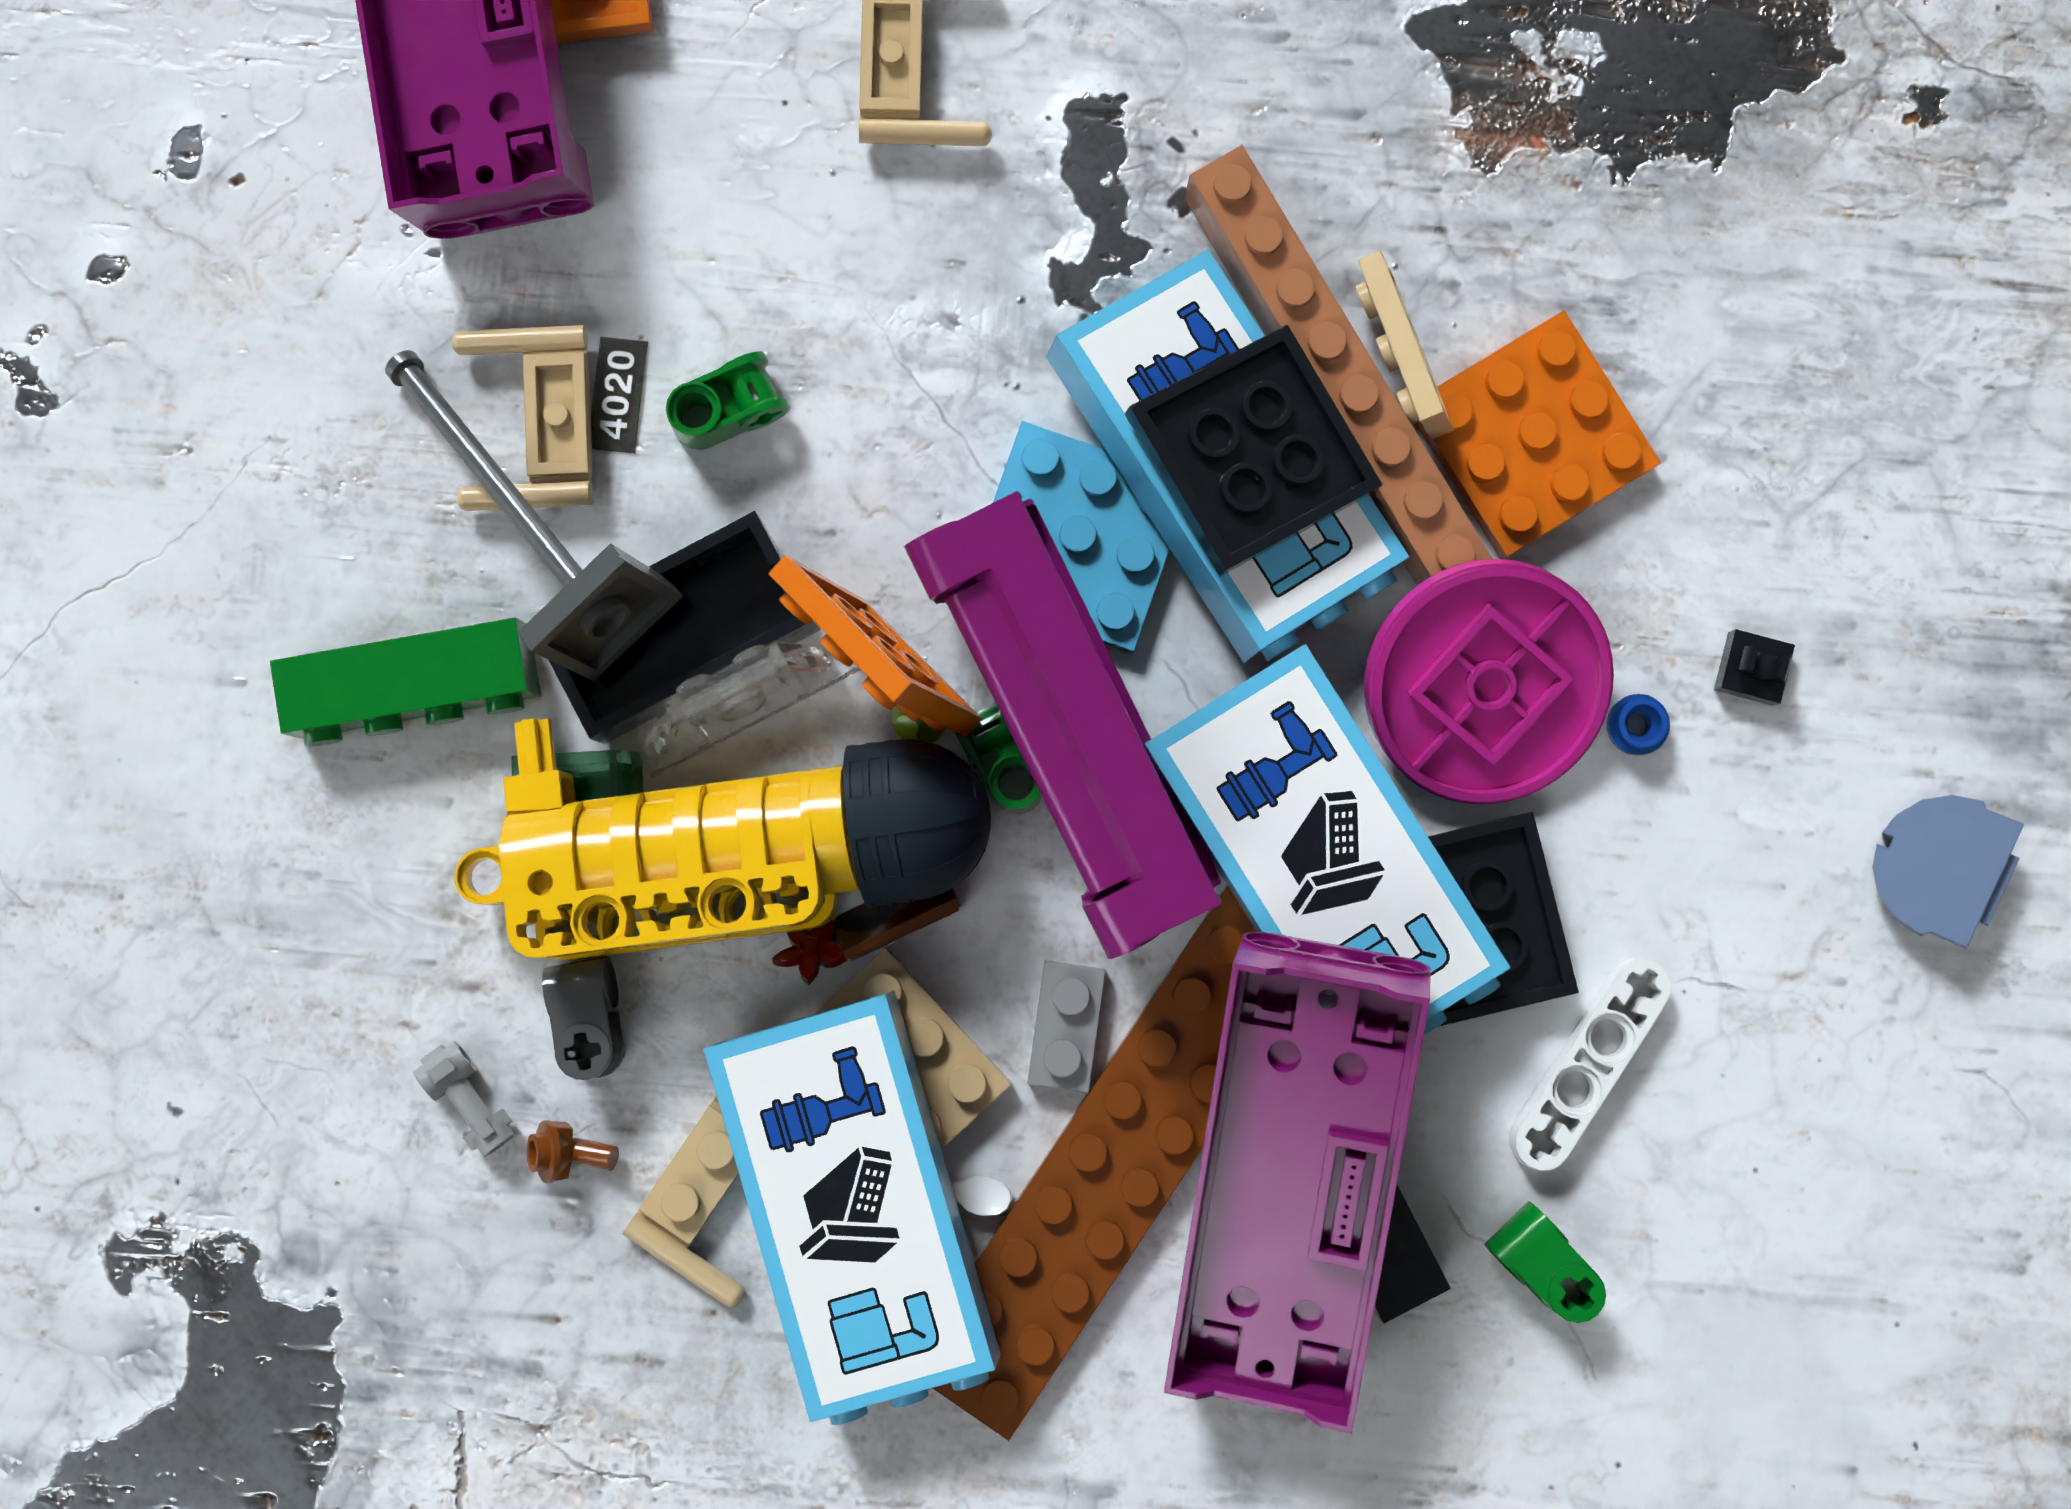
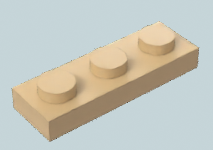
(1401, 346)

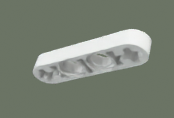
(1599, 1069)

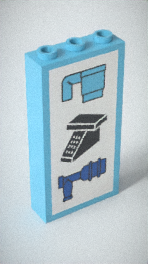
(1156, 340)
(1319, 830)
(853, 1209)

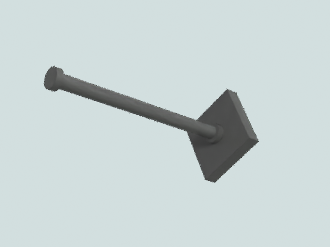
(600, 606)

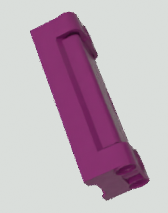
(471, 114)
(1069, 720)
(1298, 1176)

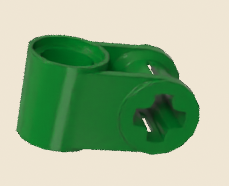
(730, 399)
(995, 755)
(1542, 1258)

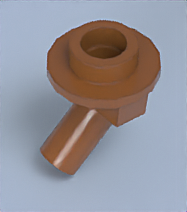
(555, 1149)

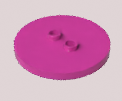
(1488, 681)

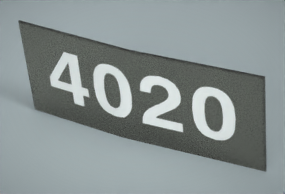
(617, 394)

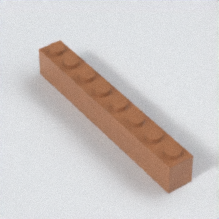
(1288, 289)

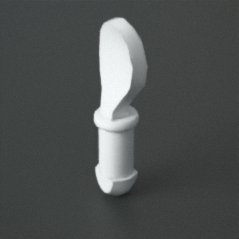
(982, 1196)

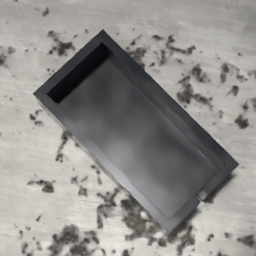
(723, 611)

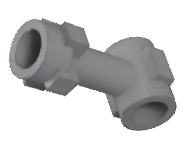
(447, 1073)

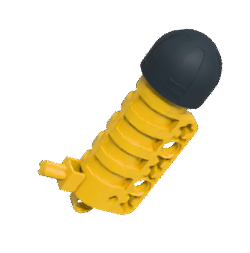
(888, 822)

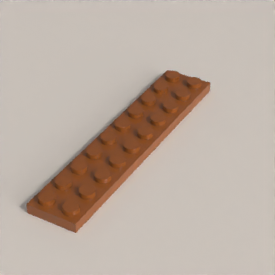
(1105, 1176)

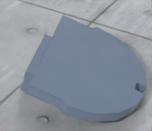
(1946, 866)

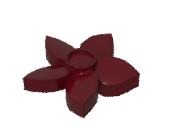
(811, 951)

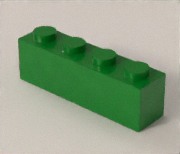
(404, 680)

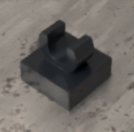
(1754, 667)

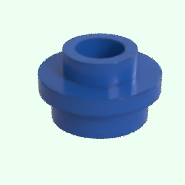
(1655, 719)

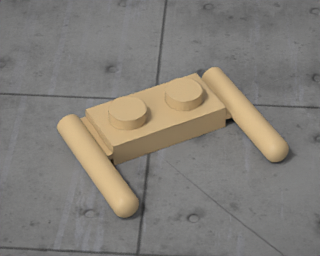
(894, 81)
(554, 412)
(685, 1201)

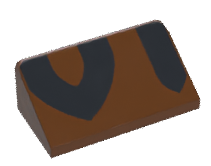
(868, 929)

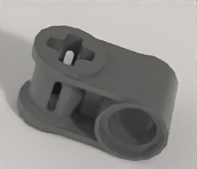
(582, 1010)

